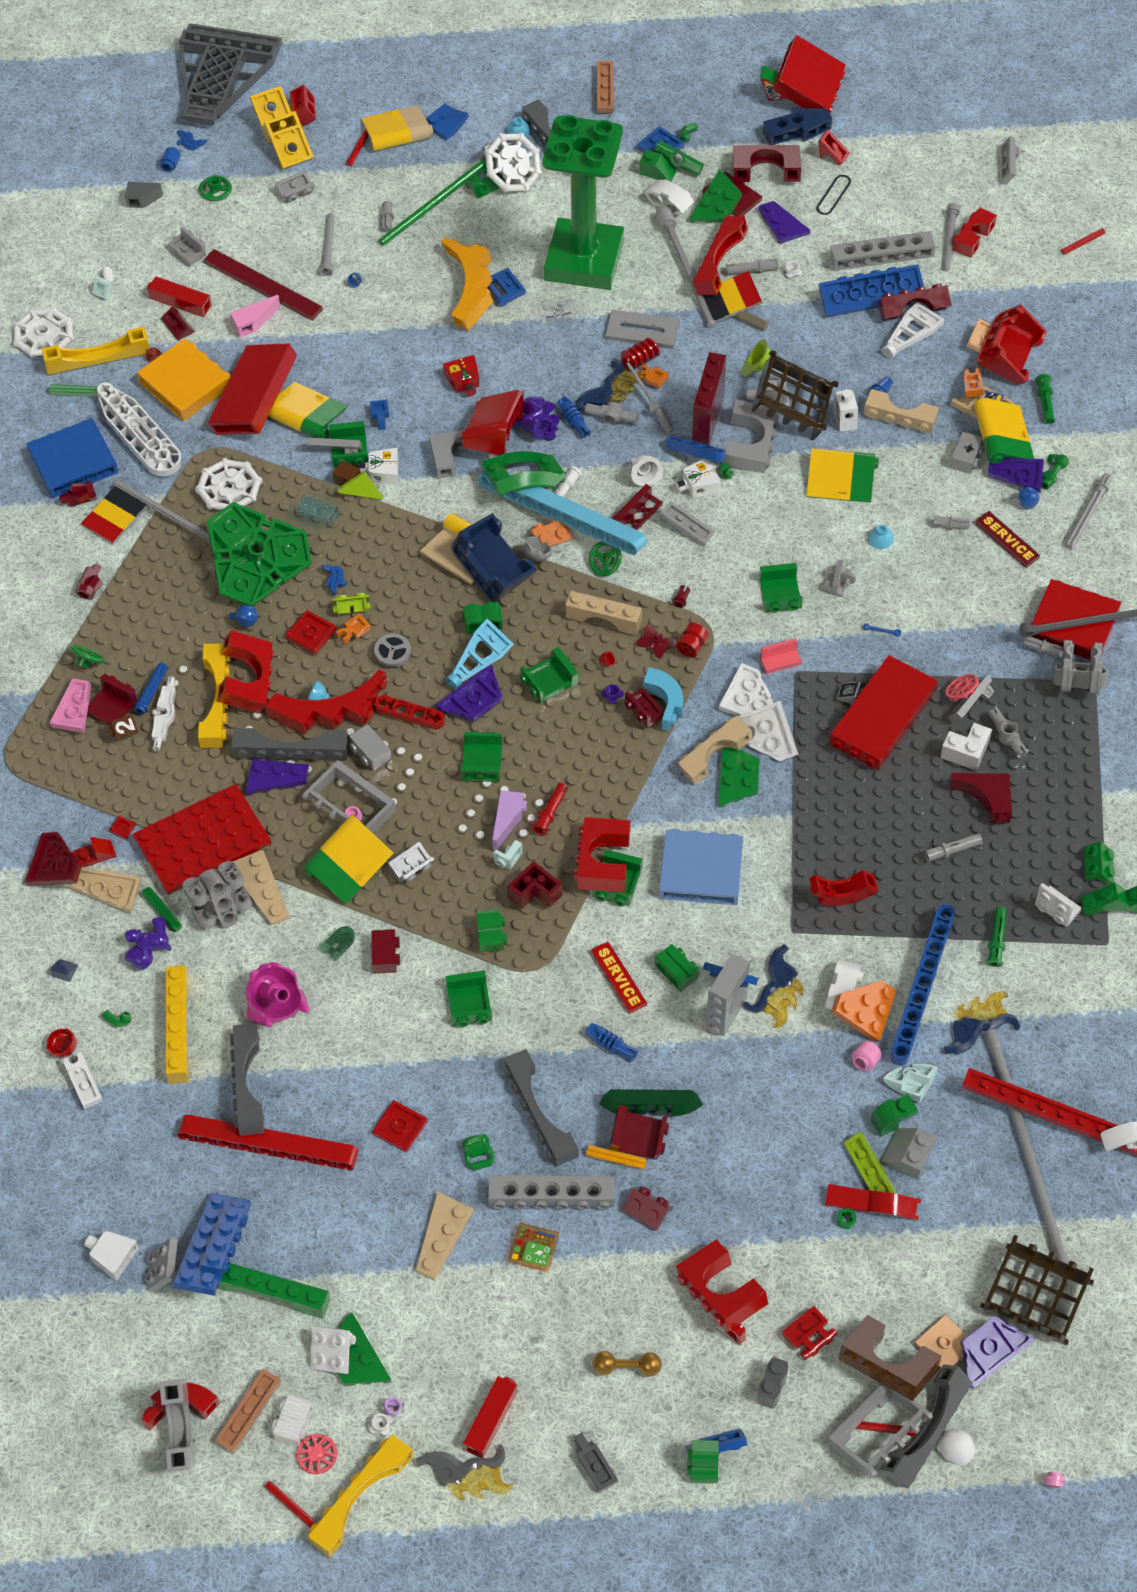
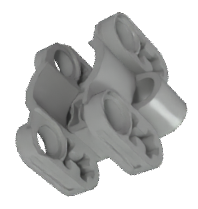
(1080, 675)
(217, 895)

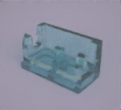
(318, 509)

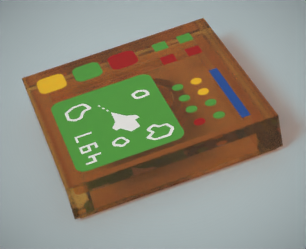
(533, 1247)

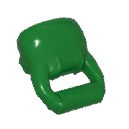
(477, 1146)

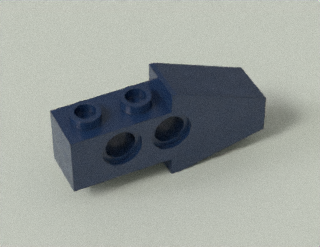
(801, 123)

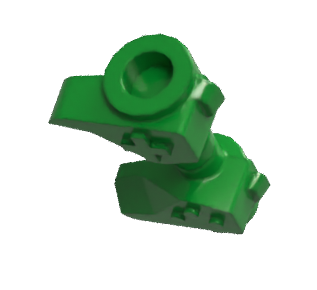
(1049, 476)

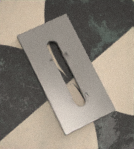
(664, 340)

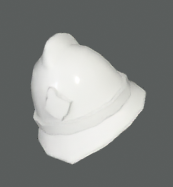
(646, 470)

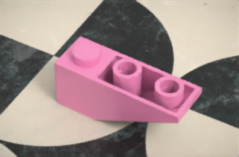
(254, 316)

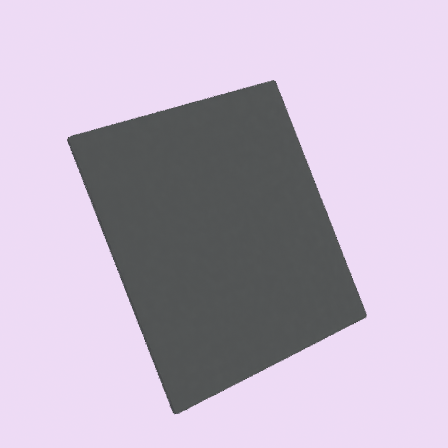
(886, 818)

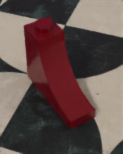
(990, 790)

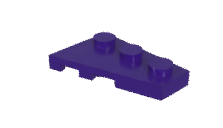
(782, 223)
(1019, 472)
(273, 774)

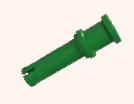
(1044, 392)
(996, 944)

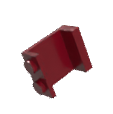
(638, 1134)

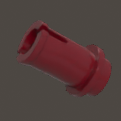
(680, 599)

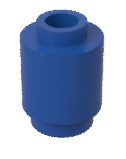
(170, 159)

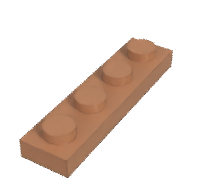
(605, 87)
(248, 1411)

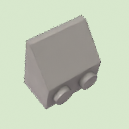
(909, 1151)

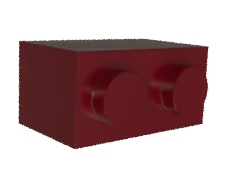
(384, 951)

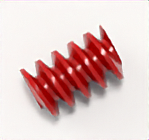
(639, 353)

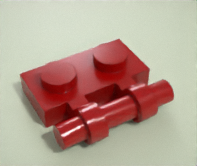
(806, 1327)

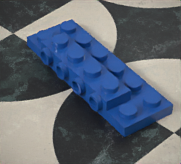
(865, 290)
(213, 1244)

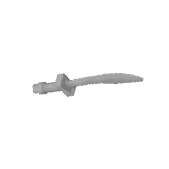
(655, 408)

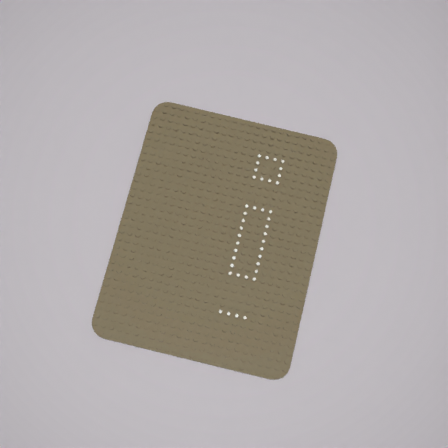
(170, 605)

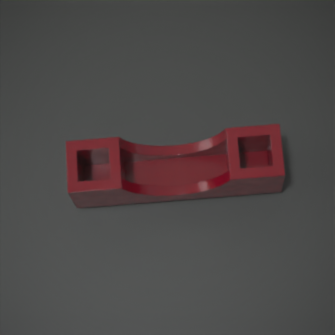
(935, 298)

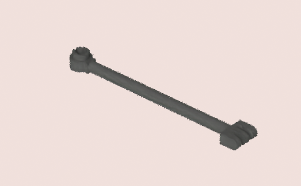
(1028, 630)

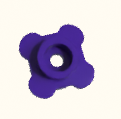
(548, 435)
(612, 689)

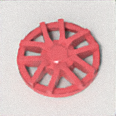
(963, 687)
(316, 1454)

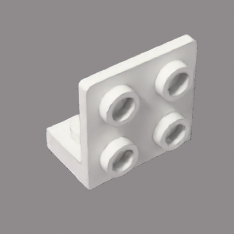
(1056, 905)

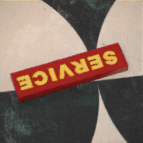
(618, 977)

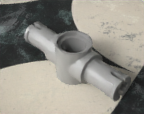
(611, 413)
(1012, 738)

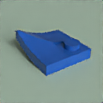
(446, 121)

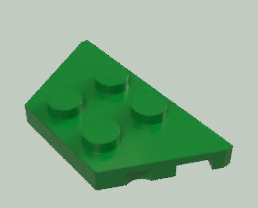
(717, 201)
(738, 776)
(363, 1361)

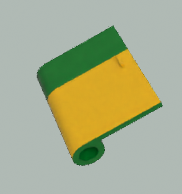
(841, 475)

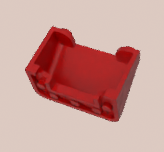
(1010, 342)
(493, 421)

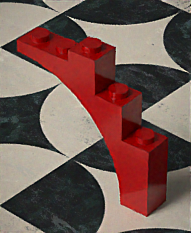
(329, 712)

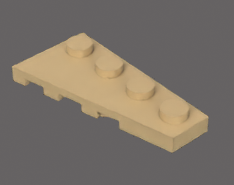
(108, 887)
(263, 887)
(443, 1231)

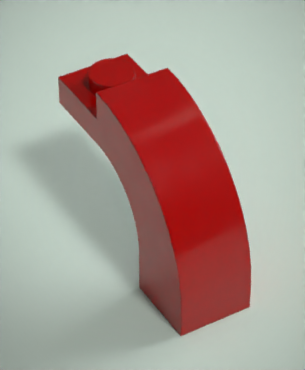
(844, 891)
(200, 1400)

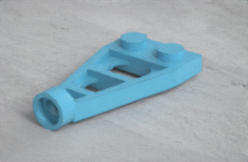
(490, 636)

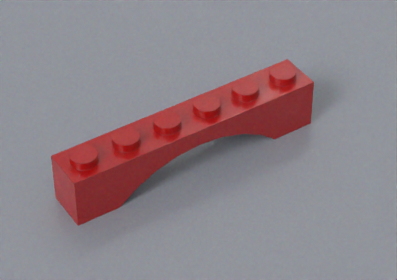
(730, 233)

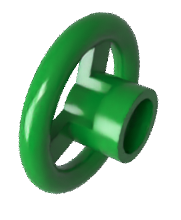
(215, 186)
(613, 560)
(85, 655)

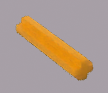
(616, 1157)

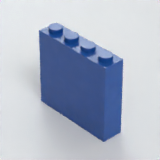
(72, 457)

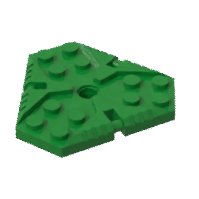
(247, 574)

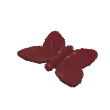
(656, 642)

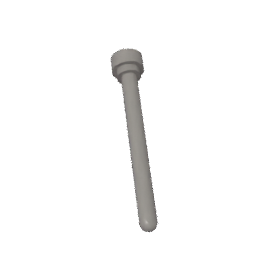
(952, 212)
(326, 267)

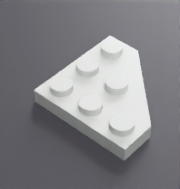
(745, 692)
(770, 731)

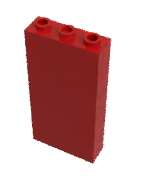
(252, 389)
(883, 712)

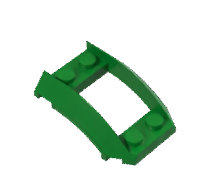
(548, 476)

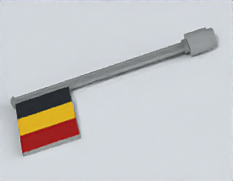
(734, 294)
(122, 508)

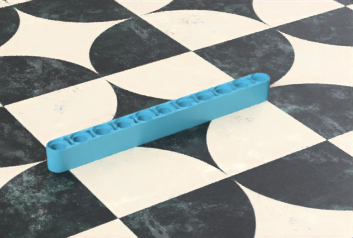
(575, 516)

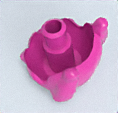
(273, 995)

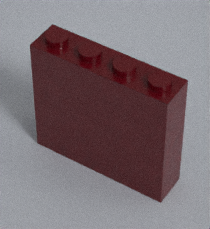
(709, 398)

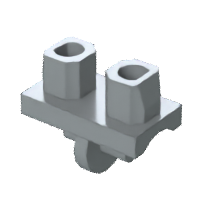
(842, 578)

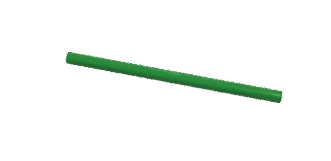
(433, 202)

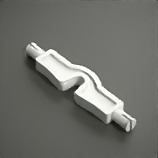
(166, 705)

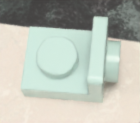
(510, 857)

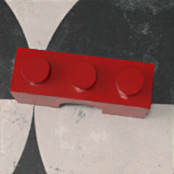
(979, 223)

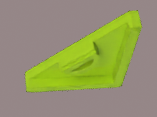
(361, 486)

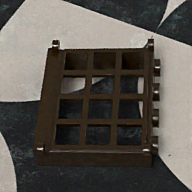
(790, 413)
(1050, 1264)

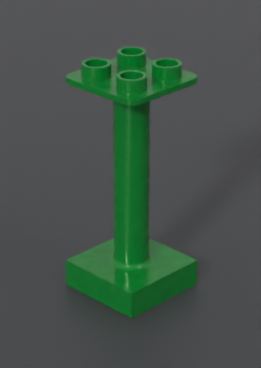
(580, 247)

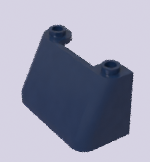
(490, 558)

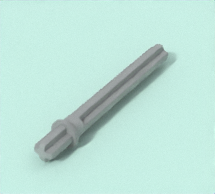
(1100, 489)

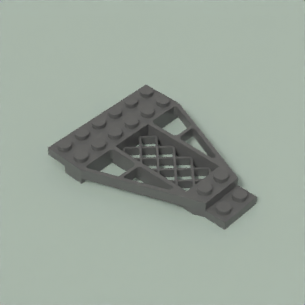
(223, 44)

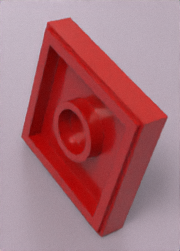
(311, 632)
(400, 1126)

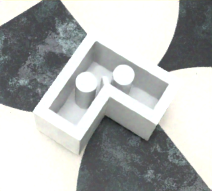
(967, 750)

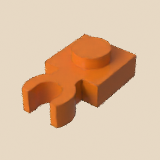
(654, 377)
(354, 627)

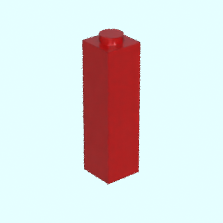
(179, 296)
(490, 1416)

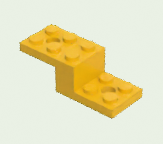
(281, 127)

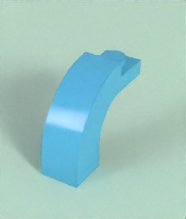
(667, 688)

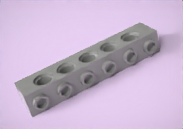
(882, 250)
(559, 1184)

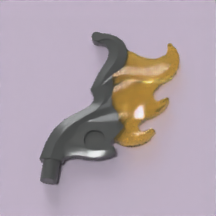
(470, 1476)

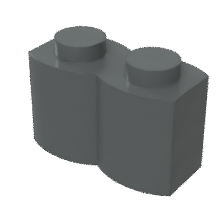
(772, 1383)

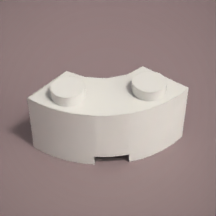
(669, 194)
(845, 979)

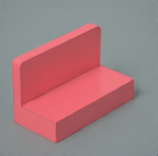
(780, 656)

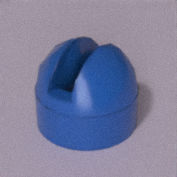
(352, 280)

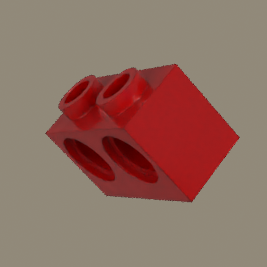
(304, 104)

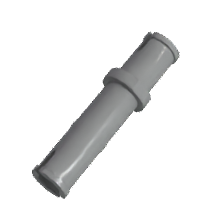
(752, 266)
(945, 850)

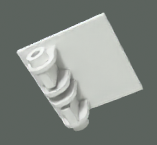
(330, 1349)

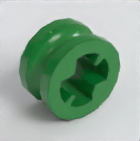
(844, 1212)

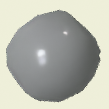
(535, 550)

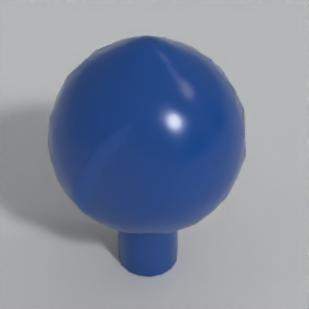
(1028, 497)
(245, 616)

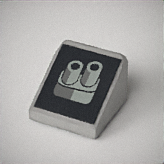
(848, 692)

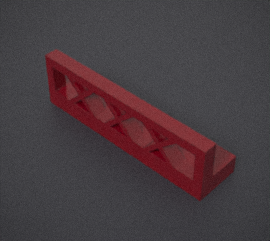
(635, 506)

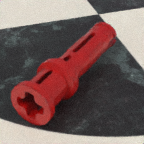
(546, 815)

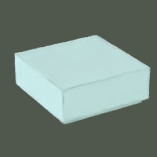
(102, 288)

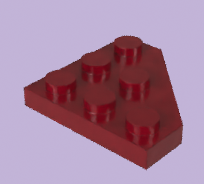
(53, 862)

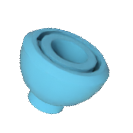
(518, 125)
(881, 537)
(318, 692)

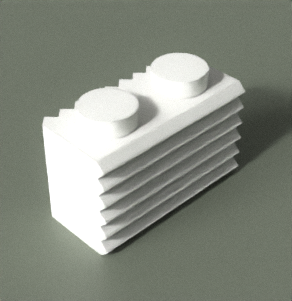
(292, 1420)

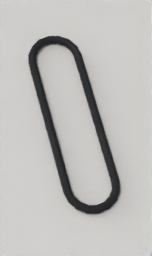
(817, 208)

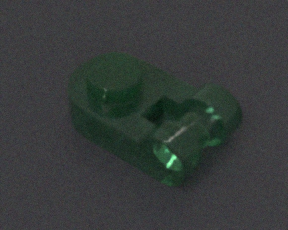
(343, 937)

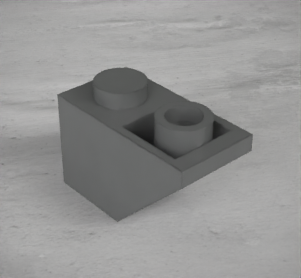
(142, 194)

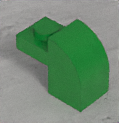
(890, 1114)

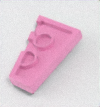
(73, 707)

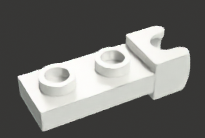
(83, 1081)

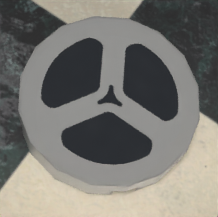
(392, 650)

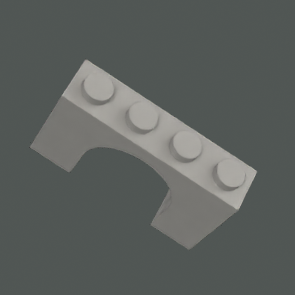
(442, 450)
(751, 456)
(726, 995)
(180, 1451)

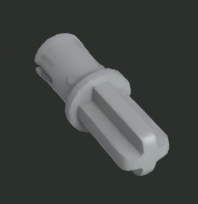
(387, 215)
(950, 522)
(1042, 646)

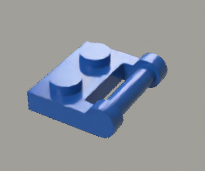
(509, 284)

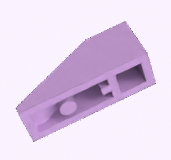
(509, 814)

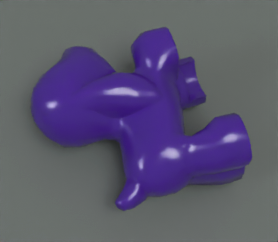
(537, 413)
(141, 955)

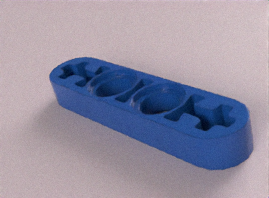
(695, 448)

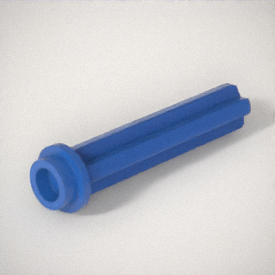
(141, 706)

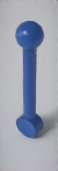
(897, 632)

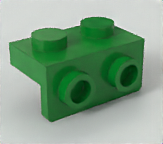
(482, 184)
(1099, 863)

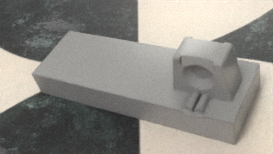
(1008, 156)
(350, 446)
(687, 523)
(984, 690)

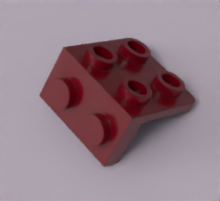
(113, 700)

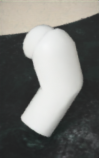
(107, 274)

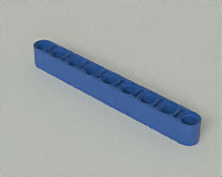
(922, 992)

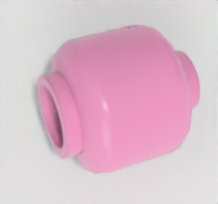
(866, 1056)

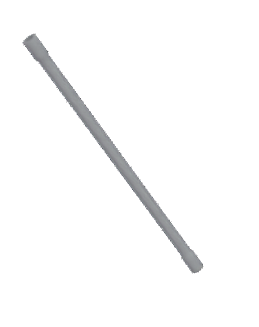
(995, 1047)

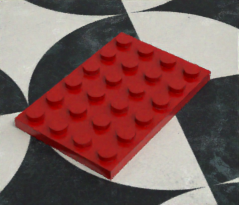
(201, 838)

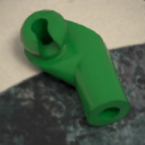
(684, 134)
(725, 471)
(117, 1021)

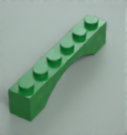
(297, 1295)

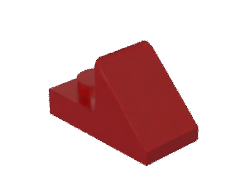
(832, 146)
(97, 852)

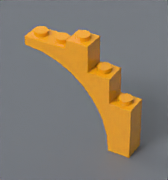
(475, 296)

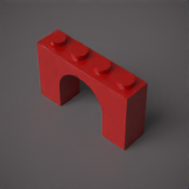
(258, 656)
(596, 834)
(728, 1308)

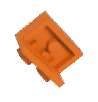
(553, 533)

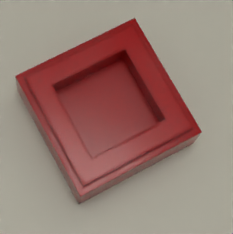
(122, 827)

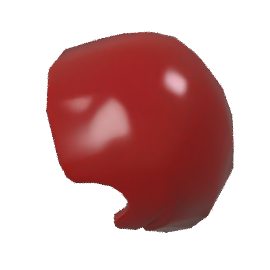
(61, 1039)

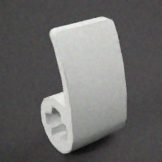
(1120, 1135)

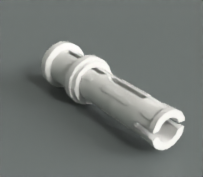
(571, 477)

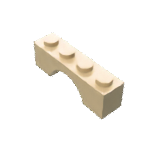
(919, 418)
(623, 616)
(732, 735)

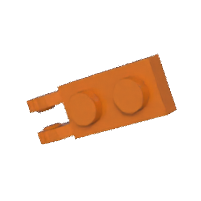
(973, 383)

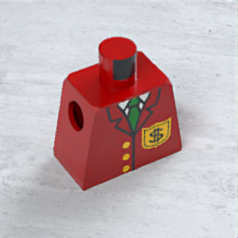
(462, 374)

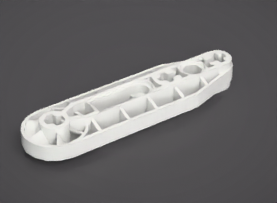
(155, 450)

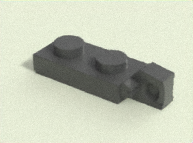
(594, 1463)

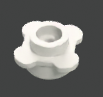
(792, 269)
(380, 1418)

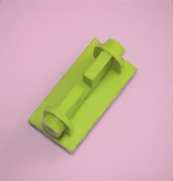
(344, 603)

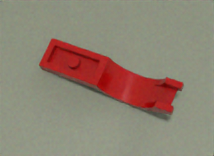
(872, 1201)

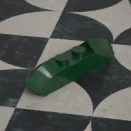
(652, 1101)

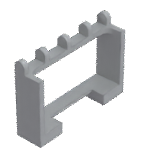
(348, 776)
(877, 1398)

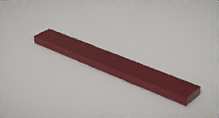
(263, 284)

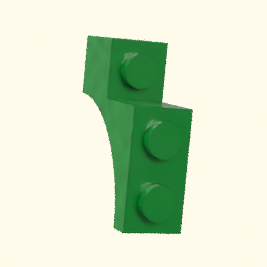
(1110, 898)

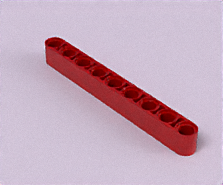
(272, 1142)

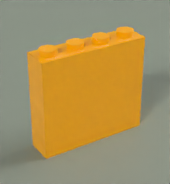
(184, 379)

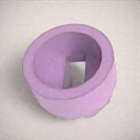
(392, 1402)

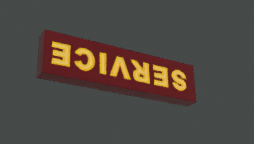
(1007, 539)

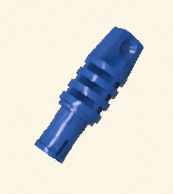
(573, 416)
(610, 1041)

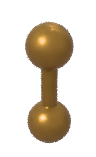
(648, 1364)

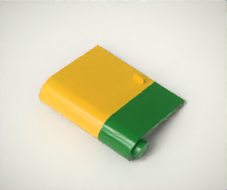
(306, 410)
(1002, 430)
(348, 859)

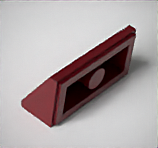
(177, 324)

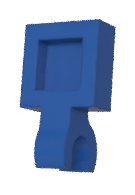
(379, 411)

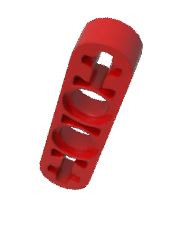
(411, 709)

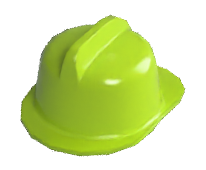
(756, 359)

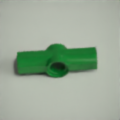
(688, 163)

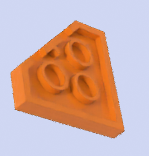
(866, 1008)

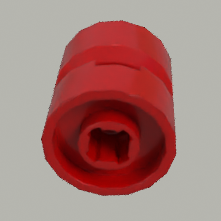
(692, 639)

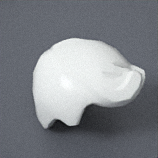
(956, 1446)

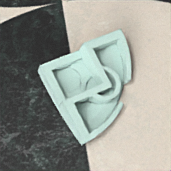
(911, 1080)

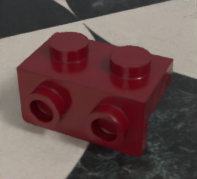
(644, 707)
(646, 1207)

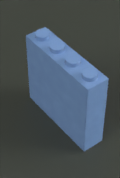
(701, 867)

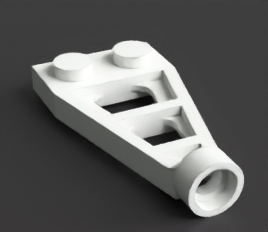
(921, 315)

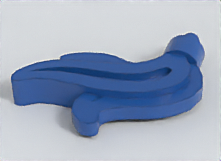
(188, 140)
(336, 577)

